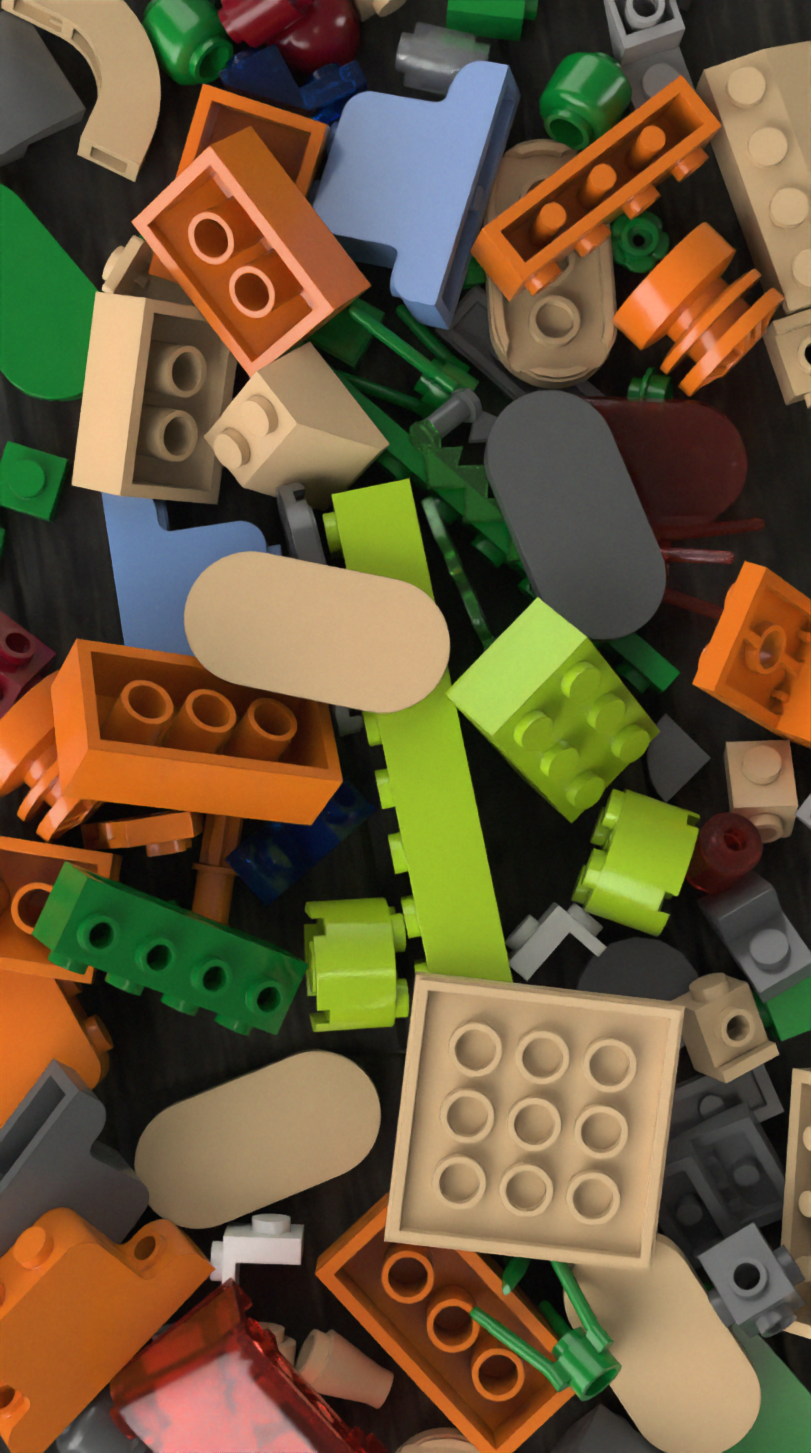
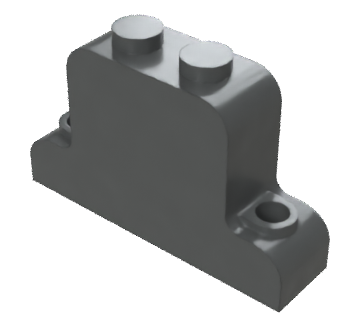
(56, 1161)

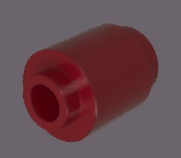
(260, 19)

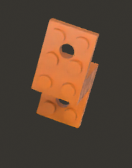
(762, 654)

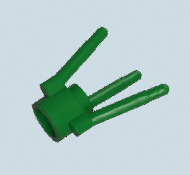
(438, 378)
(580, 1355)

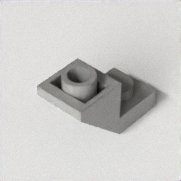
(647, 44)

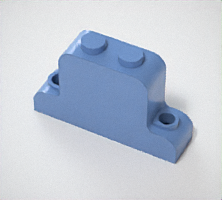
(415, 181)
(160, 566)

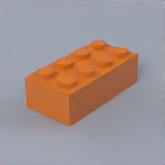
(180, 738)
(419, 1312)

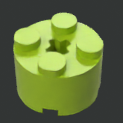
(639, 860)
(355, 964)

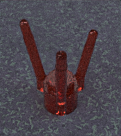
(705, 556)

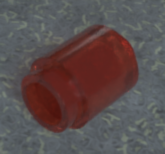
(724, 852)

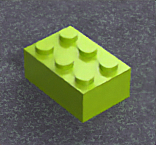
(554, 710)

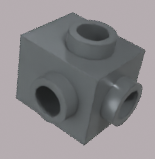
(749, 1261)

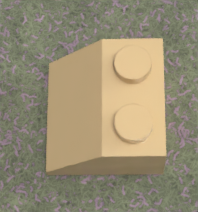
(296, 427)

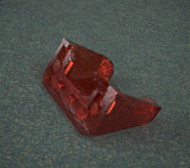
(225, 1389)

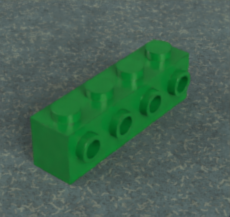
(167, 950)

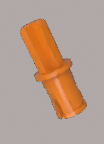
(214, 874)

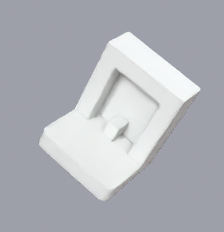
(536, 940)
(264, 1241)

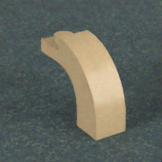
(124, 73)

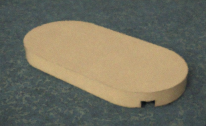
(568, 326)
(317, 632)
(258, 1138)
(681, 1366)

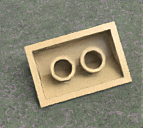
(149, 399)

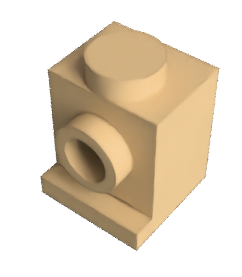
(786, 347)
(713, 1045)

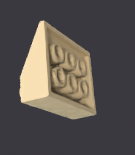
(767, 161)

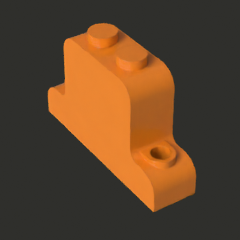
(45, 1023)
(79, 1314)

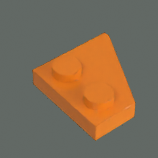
(160, 832)

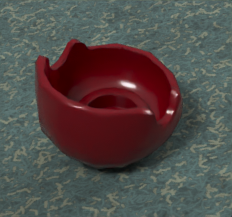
(321, 37)

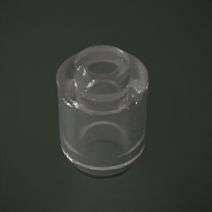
(436, 55)

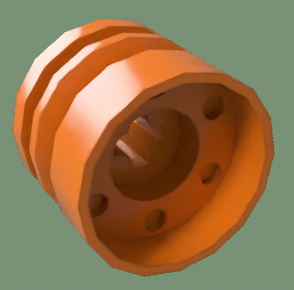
(698, 309)
(31, 758)

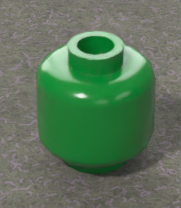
(188, 39)
(584, 99)

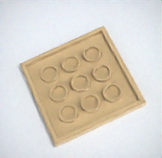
(534, 1121)

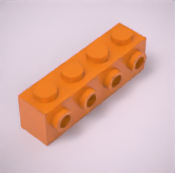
(594, 189)

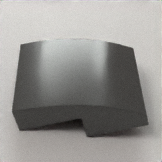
(33, 90)
(720, 1182)

